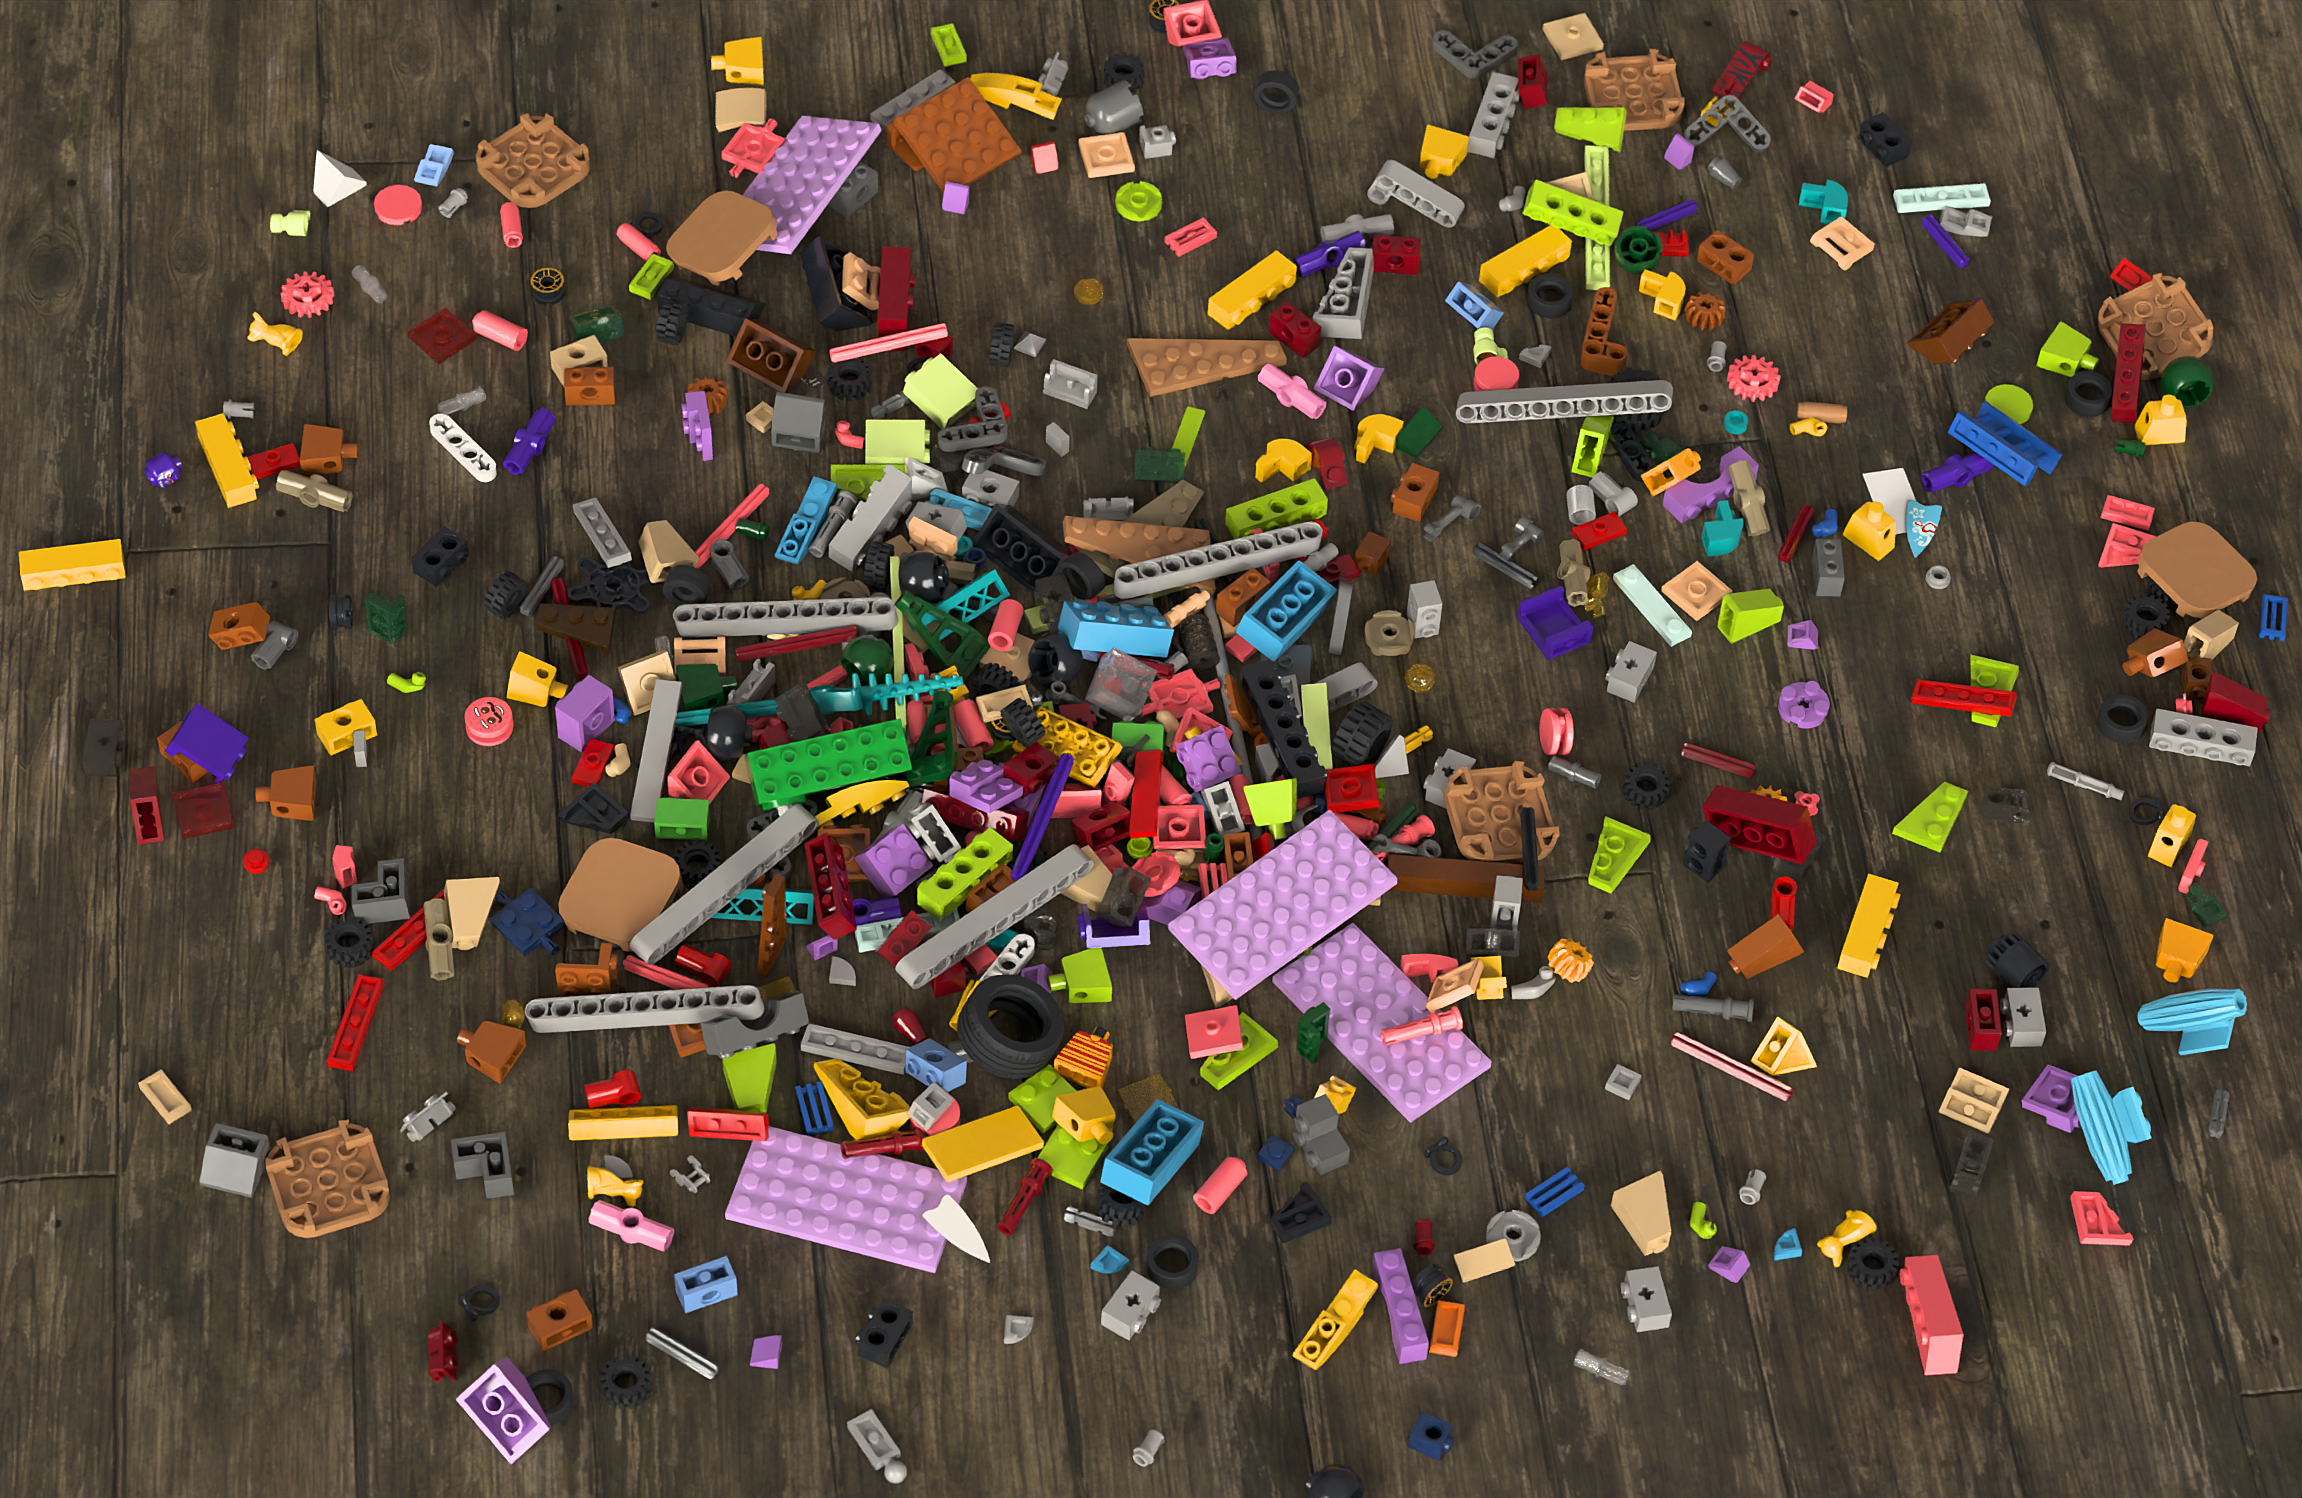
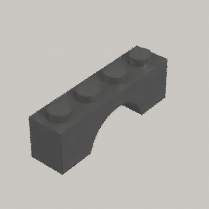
(781, 1015)

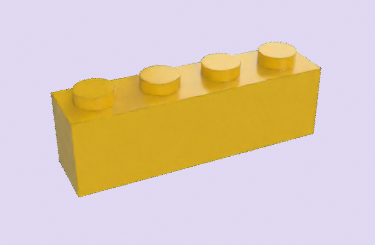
(1525, 261)
(1252, 290)
(226, 460)
(72, 564)
(1868, 926)

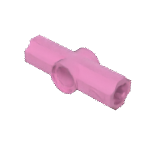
(1292, 391)
(617, 1219)

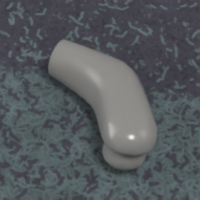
(1535, 987)

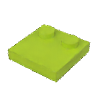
(1038, 1096)
(1072, 1159)

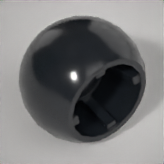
(923, 575)
(1054, 659)
(727, 732)
(1335, 1482)

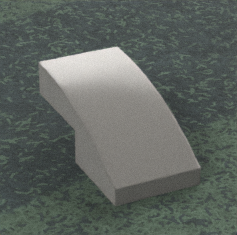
(1969, 224)

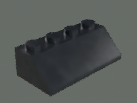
(824, 275)
(710, 306)
(1019, 546)

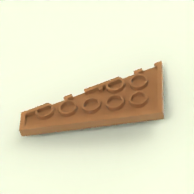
(1186, 363)
(1135, 541)

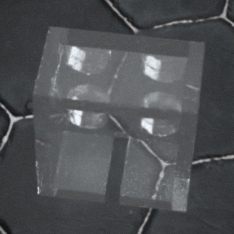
(1118, 682)

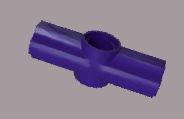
(1316, 258)
(529, 441)
(1955, 471)
(875, 910)

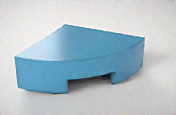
(1788, 1246)
(1109, 1261)

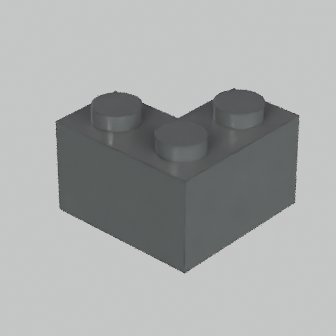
(386, 898)
(1319, 1136)
(485, 1157)

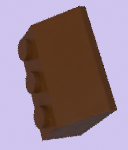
(1952, 331)
(770, 355)

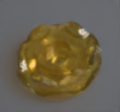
(1088, 291)
(1413, 678)
(513, 1014)

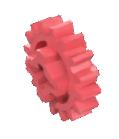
(307, 294)
(1753, 378)

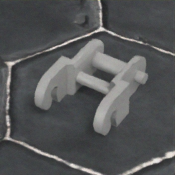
(683, 1180)

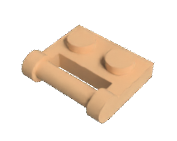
(1847, 238)
(855, 281)
(701, 658)

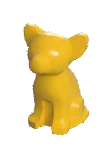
(282, 336)
(608, 1183)
(1852, 1229)

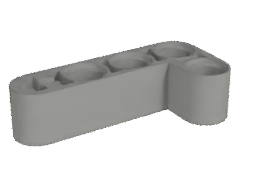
(1416, 192)

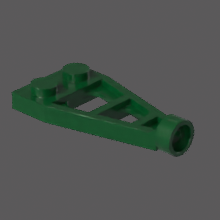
(972, 644)
(939, 765)

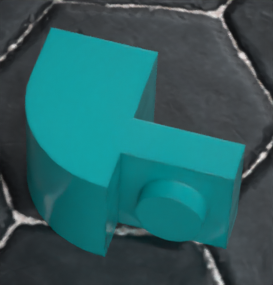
(1829, 198)
(1723, 534)

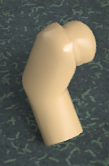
(620, 762)
(1183, 857)

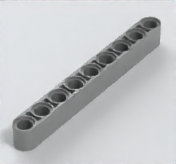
(1573, 395)
(1217, 560)
(784, 617)
(723, 884)
(994, 916)
(632, 1003)

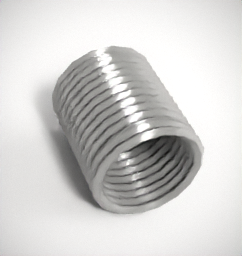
(1581, 504)

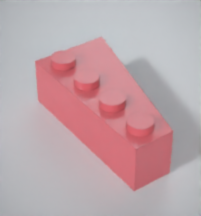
(1932, 1314)

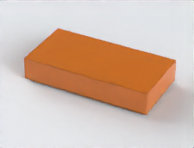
(1447, 1328)

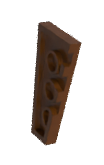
(773, 924)

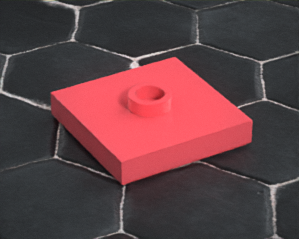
(1214, 1032)

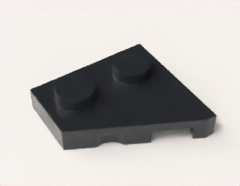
(595, 811)
(1300, 1215)

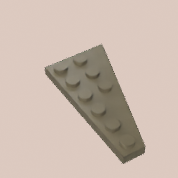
(1168, 509)

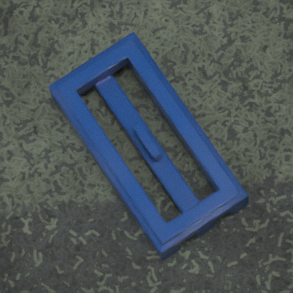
(2272, 633)
(810, 1090)
(1549, 1183)

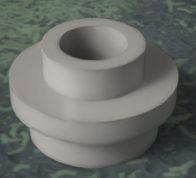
(1938, 577)

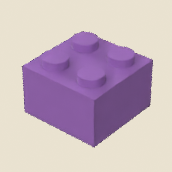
(584, 713)
(893, 861)

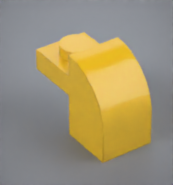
(1667, 290)
(1377, 432)
(1283, 456)
(1491, 980)

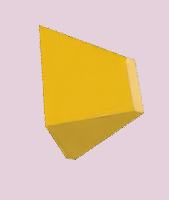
(1783, 1050)

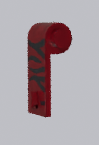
(1742, 69)

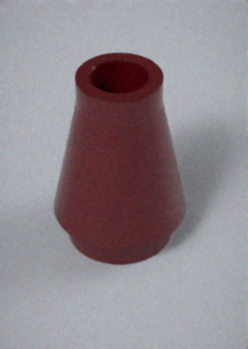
(909, 1025)

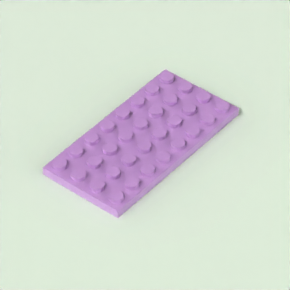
(808, 174)
(1282, 904)
(1373, 994)
(850, 1203)

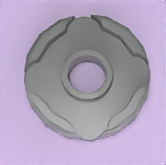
(1519, 1222)

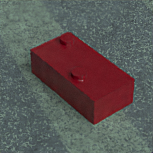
(894, 292)
(1761, 823)

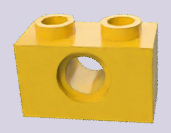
(338, 727)

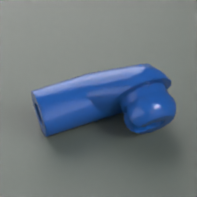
(1828, 526)
(622, 709)
(1699, 987)

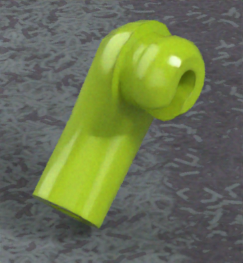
(416, 683)
(1699, 1224)

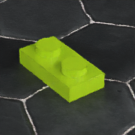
(948, 45)
(651, 276)

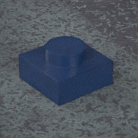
(1276, 1153)

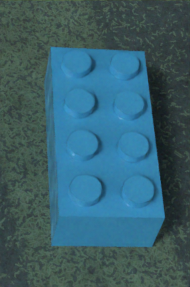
(1286, 611)
(1109, 626)
(1152, 1151)

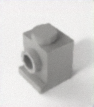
(1156, 141)
(930, 1106)

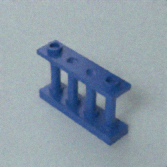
(2005, 443)

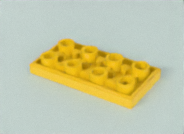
(1091, 750)
(982, 1143)

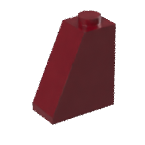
(2234, 703)
(146, 805)

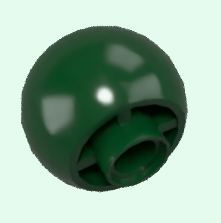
(2188, 380)
(865, 656)

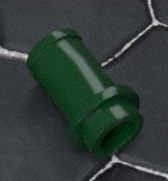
(2131, 447)
(753, 529)
(1214, 845)

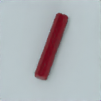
(1795, 533)
(1718, 760)

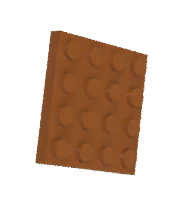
(957, 135)

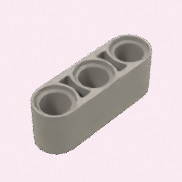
(1348, 685)

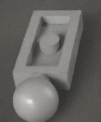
(878, 1445)

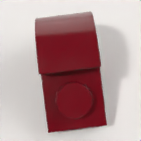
(1328, 459)

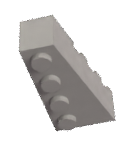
(1346, 302)
(872, 518)

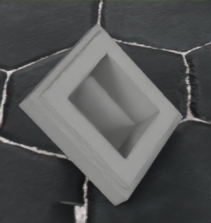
(1030, 344)

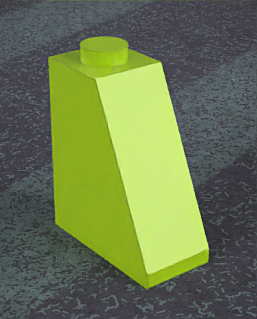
(1592, 444)
(1748, 613)
(751, 1077)

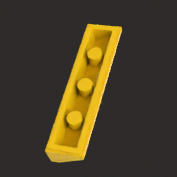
(623, 1122)

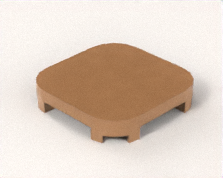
(1640, 84)
(533, 161)
(721, 236)
(2171, 322)
(2197, 569)
(1487, 810)
(619, 890)
(327, 1180)

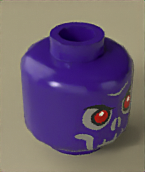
(163, 469)

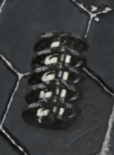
(1199, 642)

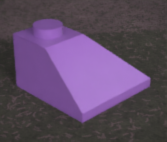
(1348, 378)
(1173, 902)

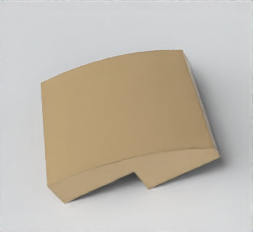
(739, 107)
(1974, 1100)

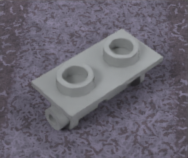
(1054, 71)
(1116, 510)
(419, 1124)

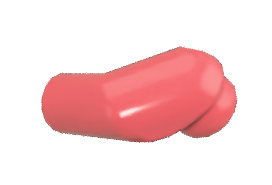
(846, 437)
(334, 898)

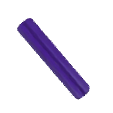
(1668, 215)
(1945, 241)

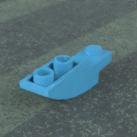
(807, 522)

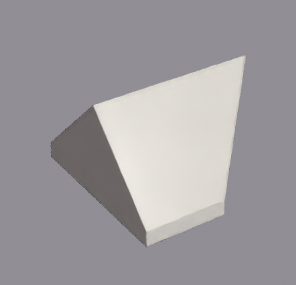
(334, 180)

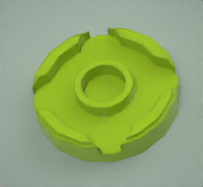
(1138, 201)
(2011, 401)

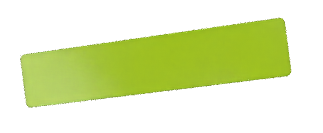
(1188, 430)

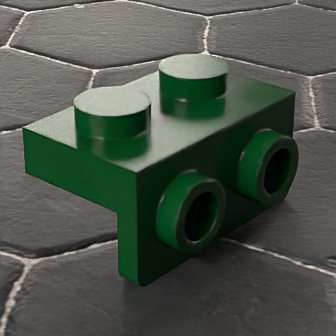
(1312, 1031)

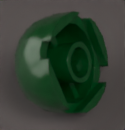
(1638, 249)

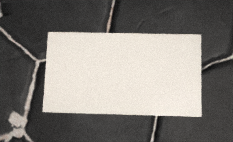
(1893, 491)

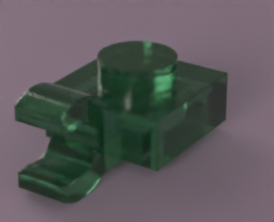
(2205, 908)

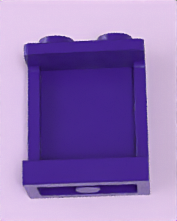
(1553, 623)
(209, 743)
(1104, 934)

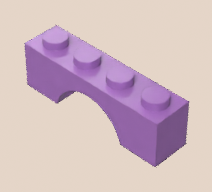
(1689, 499)
(1406, 1322)

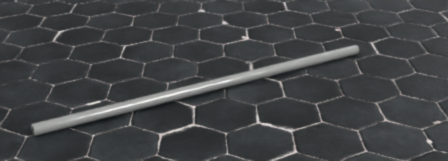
(1233, 724)

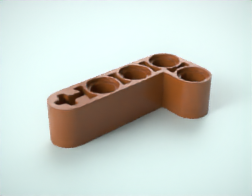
(1596, 352)

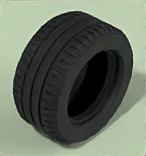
(1023, 1000)

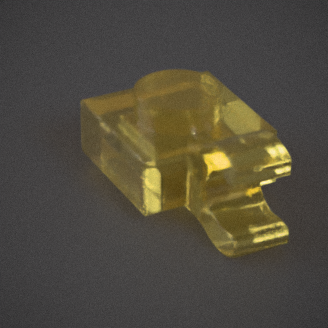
(1597, 589)

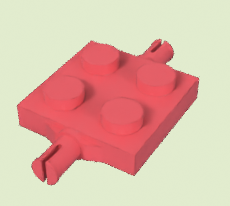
(752, 147)
(1179, 694)

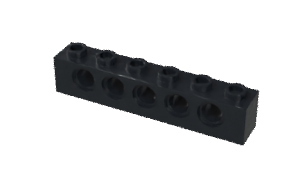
(1282, 727)

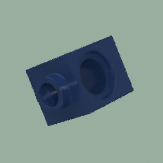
(1430, 1425)

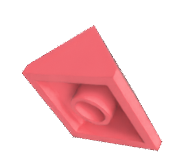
(1190, 23)
(697, 775)
(1077, 800)
(1180, 827)

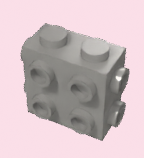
(936, 837)

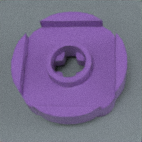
(1807, 693)

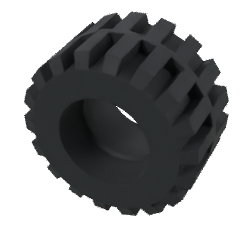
(1637, 421)
(1362, 735)

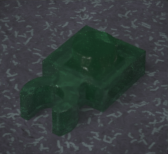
(1662, 449)

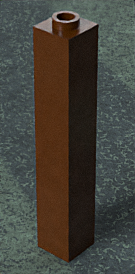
(1456, 876)

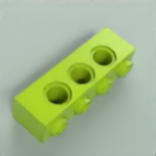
(1583, 209)
(1278, 509)
(941, 901)

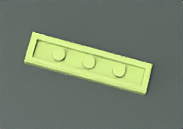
(1317, 721)

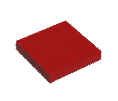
(1351, 788)

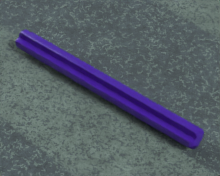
(1042, 817)

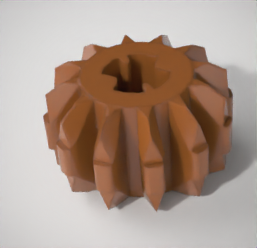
(1705, 311)
(715, 393)

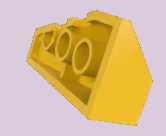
(861, 1104)

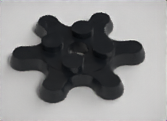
(600, 577)

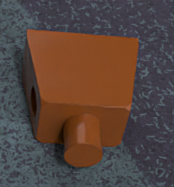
(324, 450)
(2155, 654)
(291, 793)
(493, 1048)

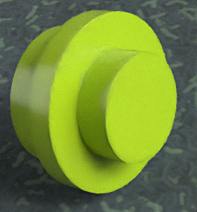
(1140, 848)

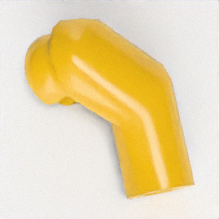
(1809, 425)
(815, 593)

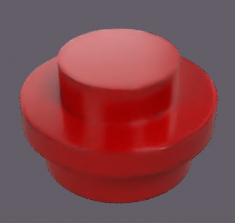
(256, 861)

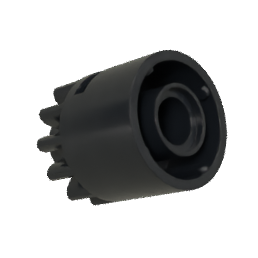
(2016, 961)

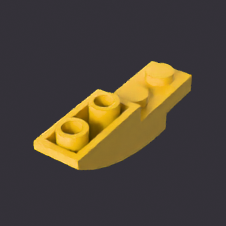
(1023, 92)
(866, 796)
(1336, 1321)

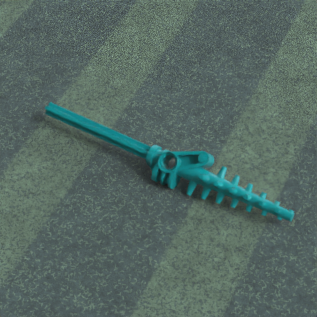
(841, 699)

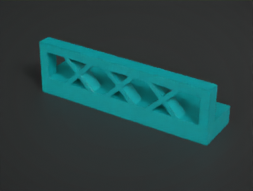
(963, 595)
(755, 893)

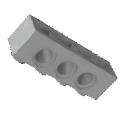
(1493, 115)
(2203, 737)

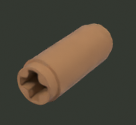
(1822, 411)

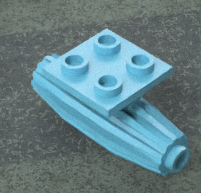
(2202, 1015)
(2109, 1124)

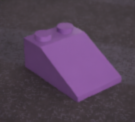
(505, 1409)

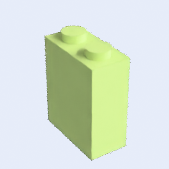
(940, 391)
(895, 441)

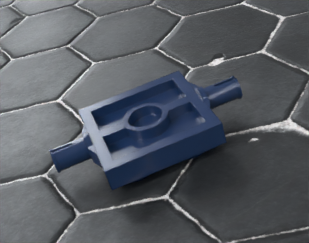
(527, 922)

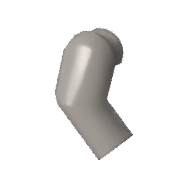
(1514, 201)

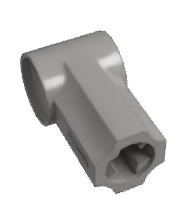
(1615, 497)

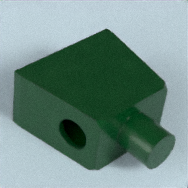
(703, 686)

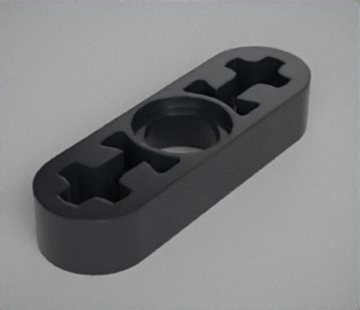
(1630, 442)

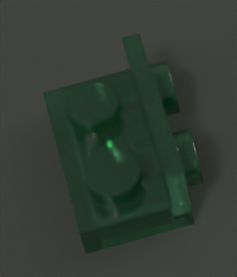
(602, 322)
(1159, 465)
(385, 617)

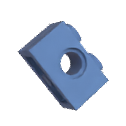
(1474, 306)
(934, 1063)
(706, 1284)

